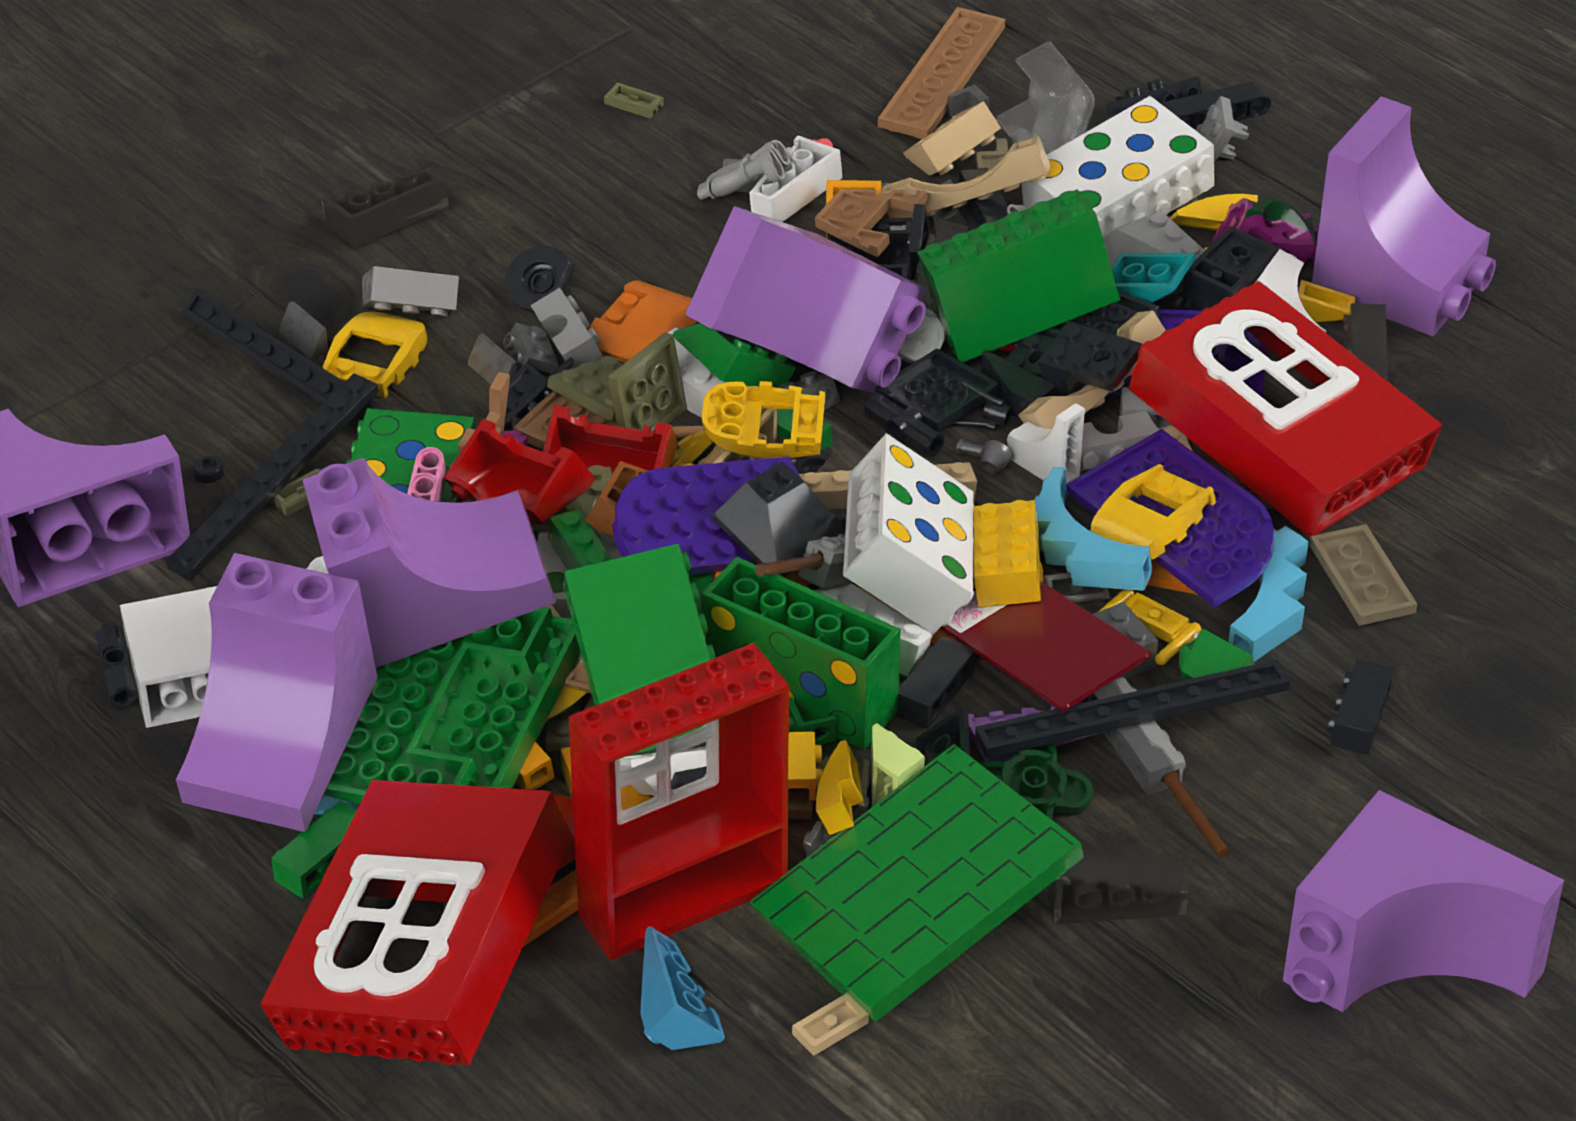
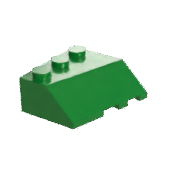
(734, 358)

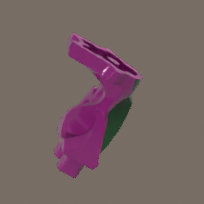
(1286, 225)

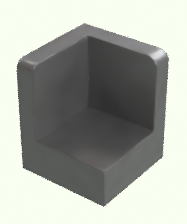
(964, 99)

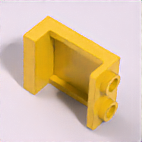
(802, 762)

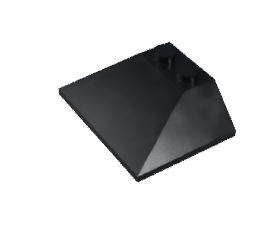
(895, 255)
(776, 517)

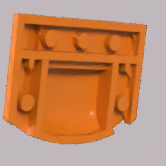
(639, 318)

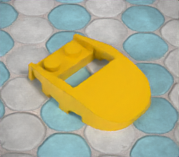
(388, 330)
(734, 415)
(1140, 526)

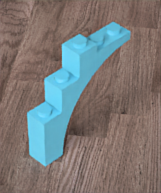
(1086, 555)
(1275, 611)

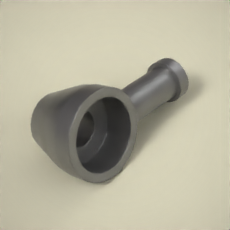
(993, 454)

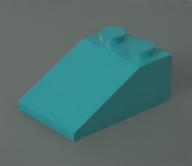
(1150, 274)

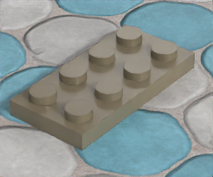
(1363, 574)

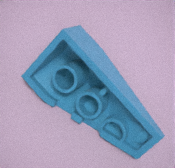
(672, 1000)

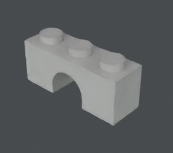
(567, 327)
(1101, 447)

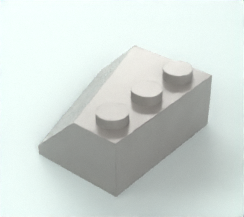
(1151, 235)
(410, 291)

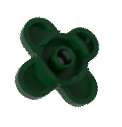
(1042, 782)

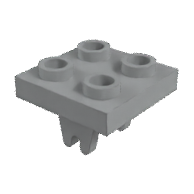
(1220, 127)

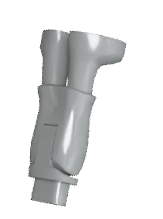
(767, 160)

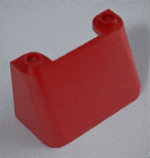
(610, 444)
(500, 465)

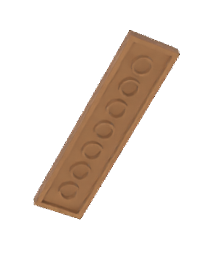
(941, 71)

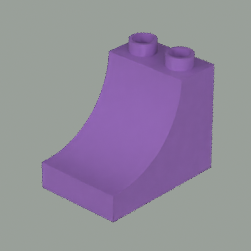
(1391, 233)
(808, 300)
(83, 509)
(423, 563)
(279, 693)
(1414, 901)

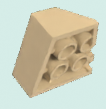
(954, 140)

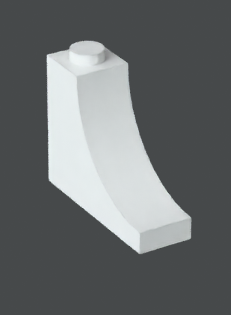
(1282, 278)
(1044, 448)

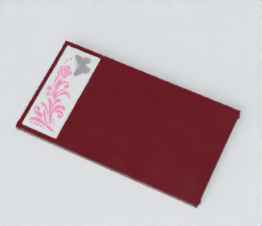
(1047, 645)

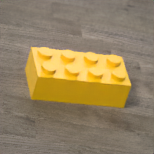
(1006, 553)

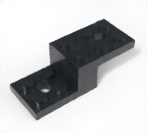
(1221, 272)
(1076, 358)

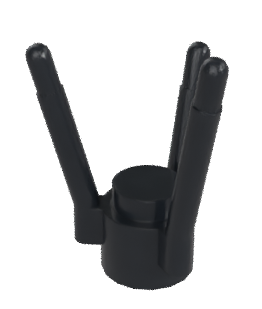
(994, 411)

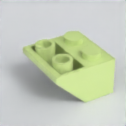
(891, 762)

